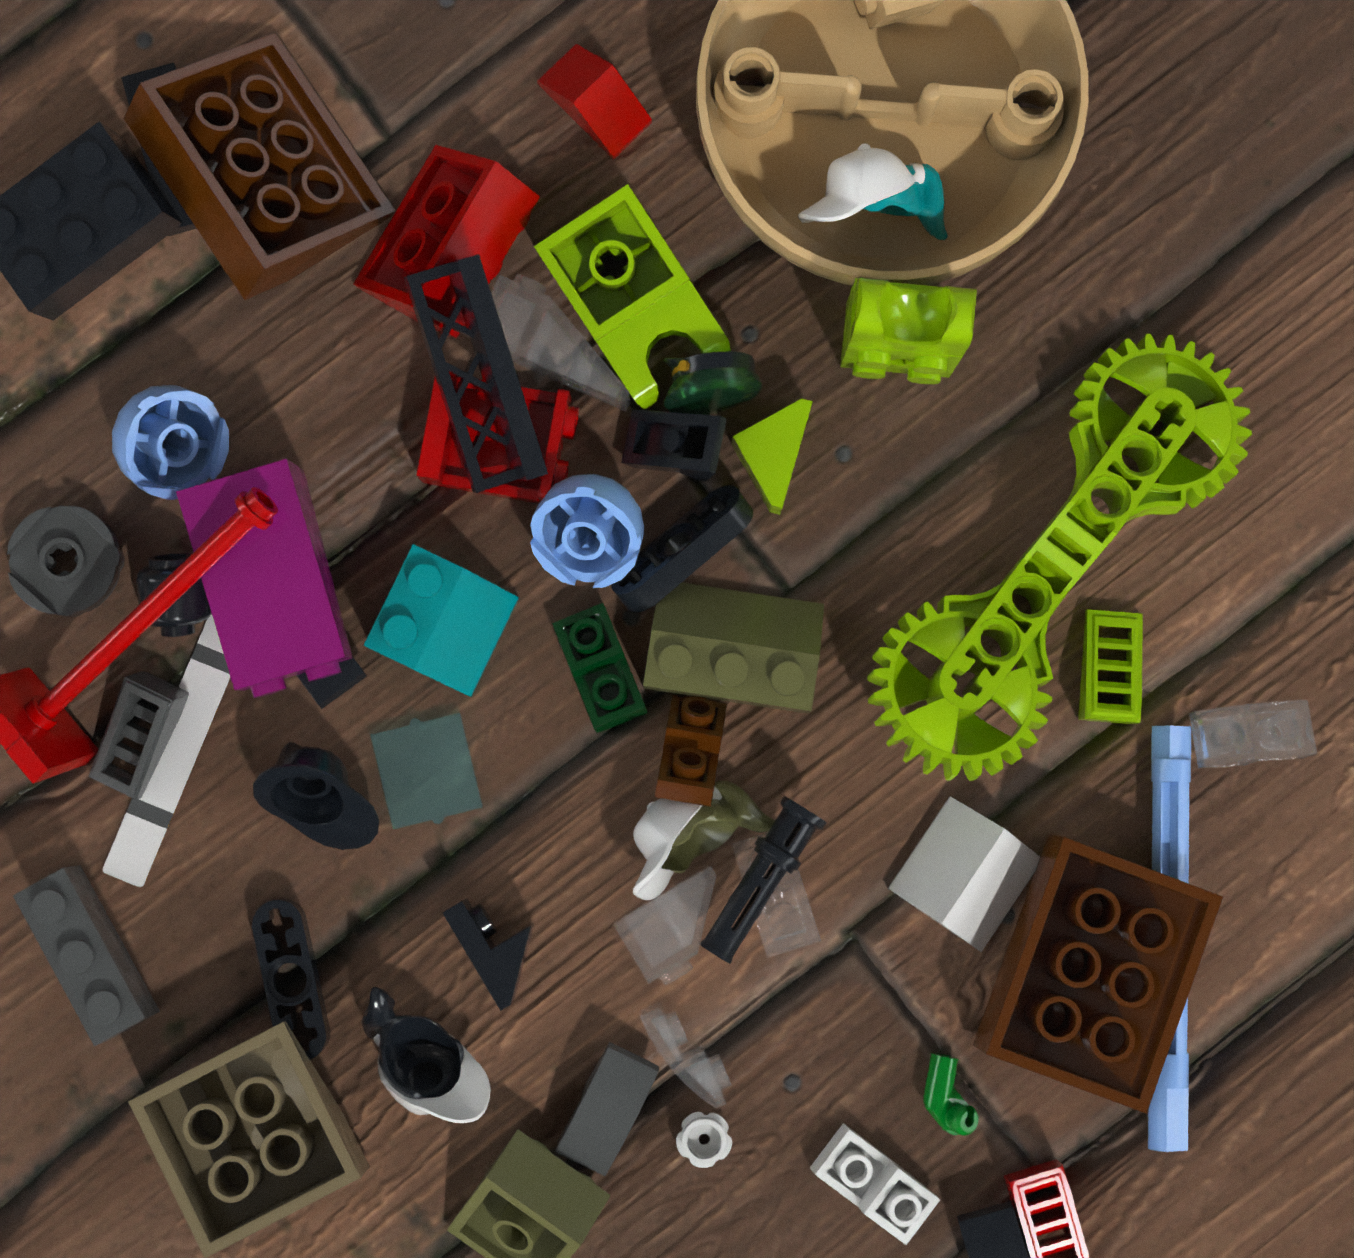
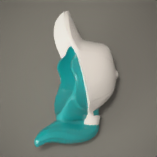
(880, 183)

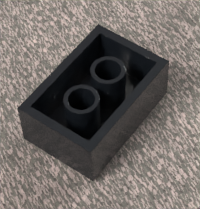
(79, 221)

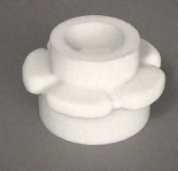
(704, 1154)

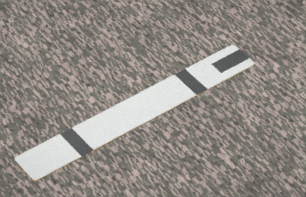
(150, 815)

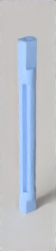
(1171, 857)

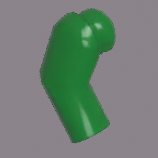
(943, 1099)

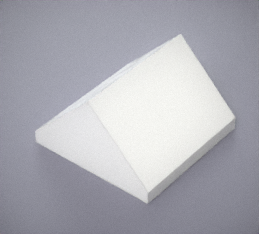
(965, 873)

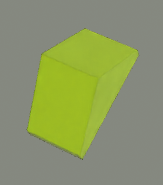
(770, 451)

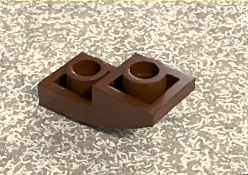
(691, 750)

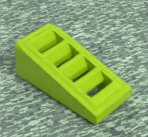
(1090, 686)

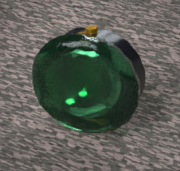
(711, 382)

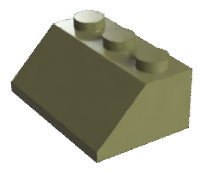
(735, 647)

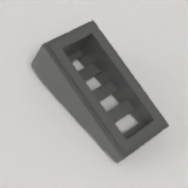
(120, 725)

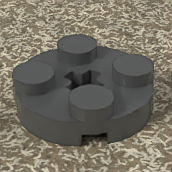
(32, 563)

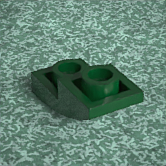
(599, 668)

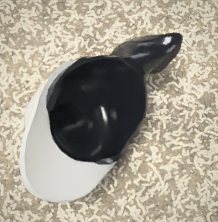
(425, 1064)

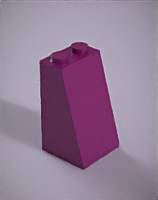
(274, 586)

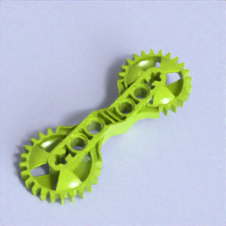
(1059, 557)

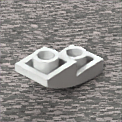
(874, 1184)

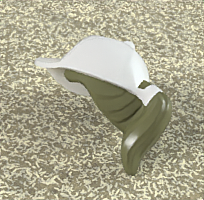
(678, 832)

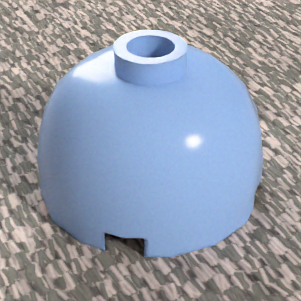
(169, 440)
(587, 530)

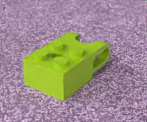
(640, 306)
(906, 329)

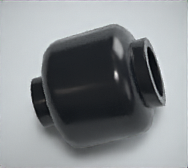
(187, 610)

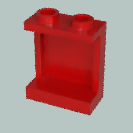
(441, 460)

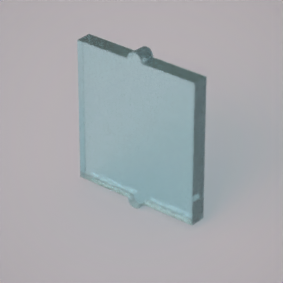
(426, 771)

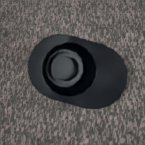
(314, 796)

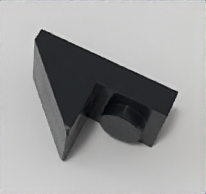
(674, 442)
(496, 965)

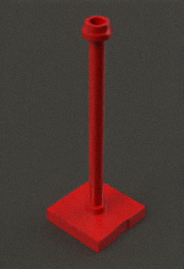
(33, 720)

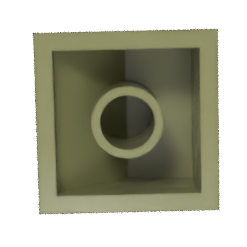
(529, 1205)

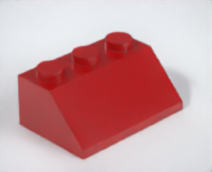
(450, 212)

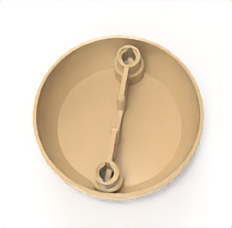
(919, 88)

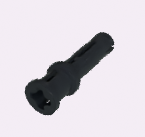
(782, 849)

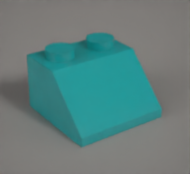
(441, 620)

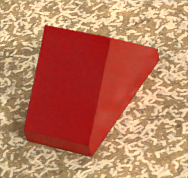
(596, 99)

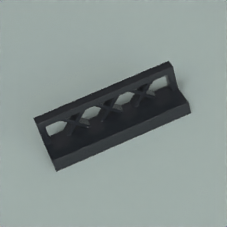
(496, 368)

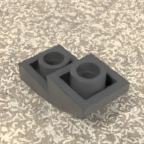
(607, 1109)

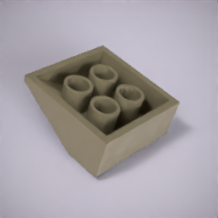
(248, 1138)

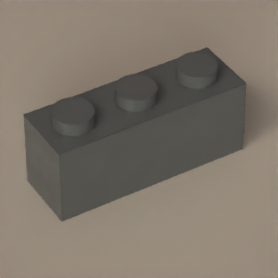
(86, 954)

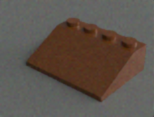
(256, 162)
(1097, 972)

